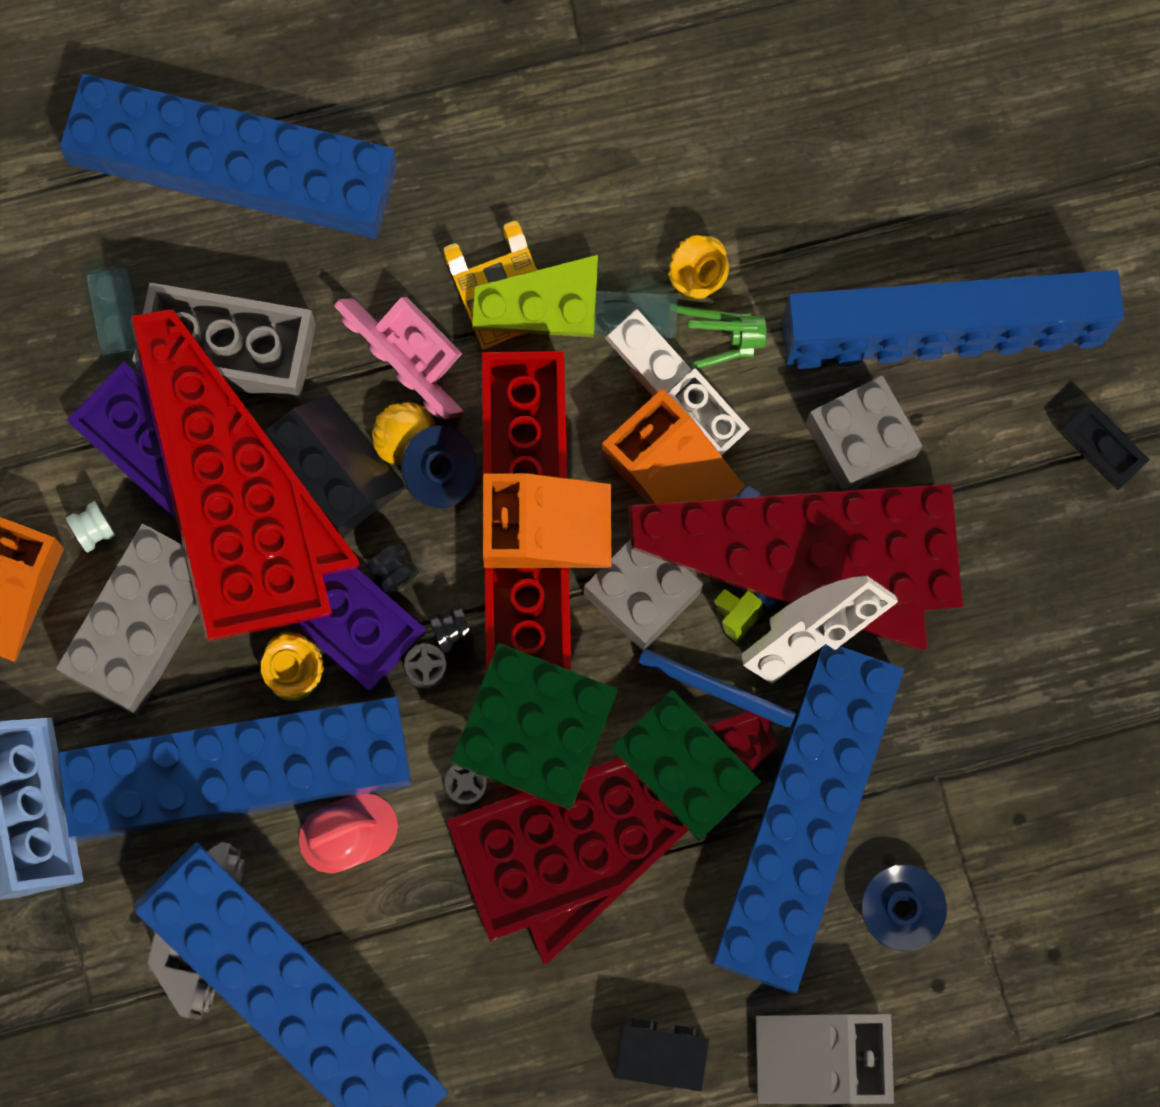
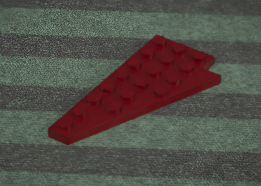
(813, 539)
(564, 866)

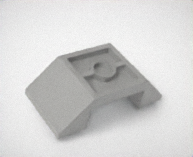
(185, 989)

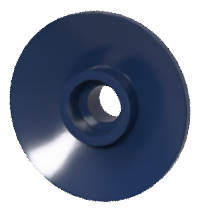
(455, 467)
(925, 903)

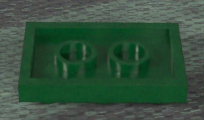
(685, 765)

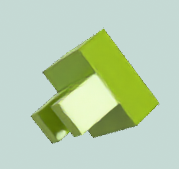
(738, 614)

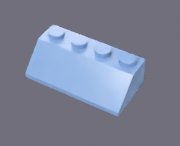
(33, 821)

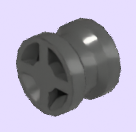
(425, 658)
(464, 783)

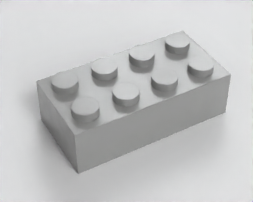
(250, 342)
(134, 623)

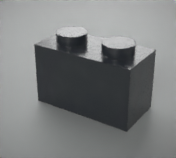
(661, 1056)

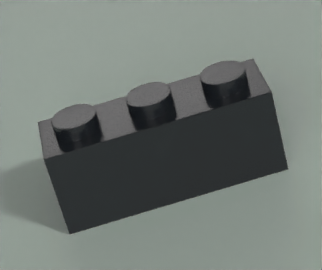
(334, 462)

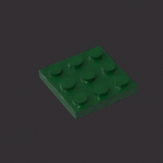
(534, 726)

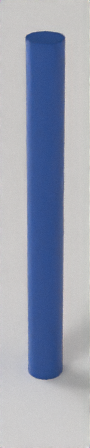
(718, 688)

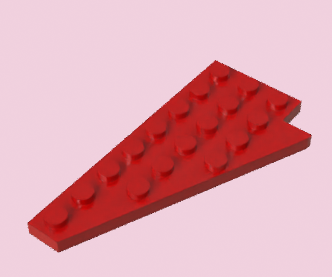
(241, 511)

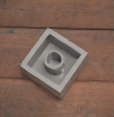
(863, 434)
(642, 594)

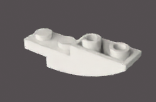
(659, 367)
(819, 618)

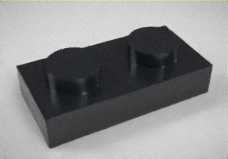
(1104, 446)

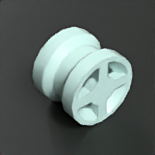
(90, 526)

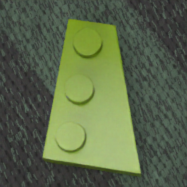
(541, 302)

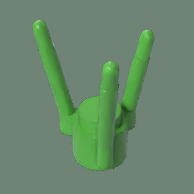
(744, 329)

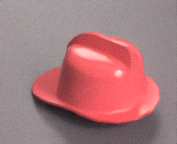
(348, 833)

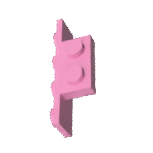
(411, 346)

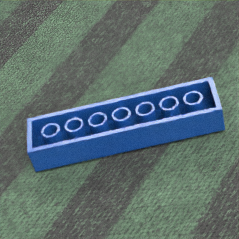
(229, 156)
(951, 319)
(234, 769)
(808, 818)
(282, 988)

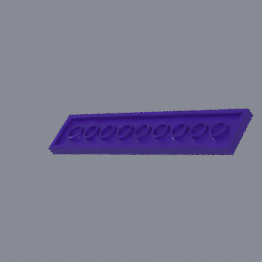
(366, 627)

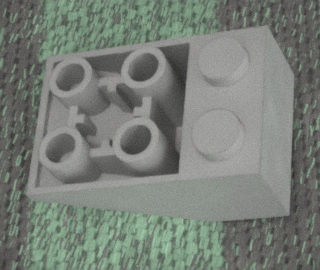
(824, 1059)

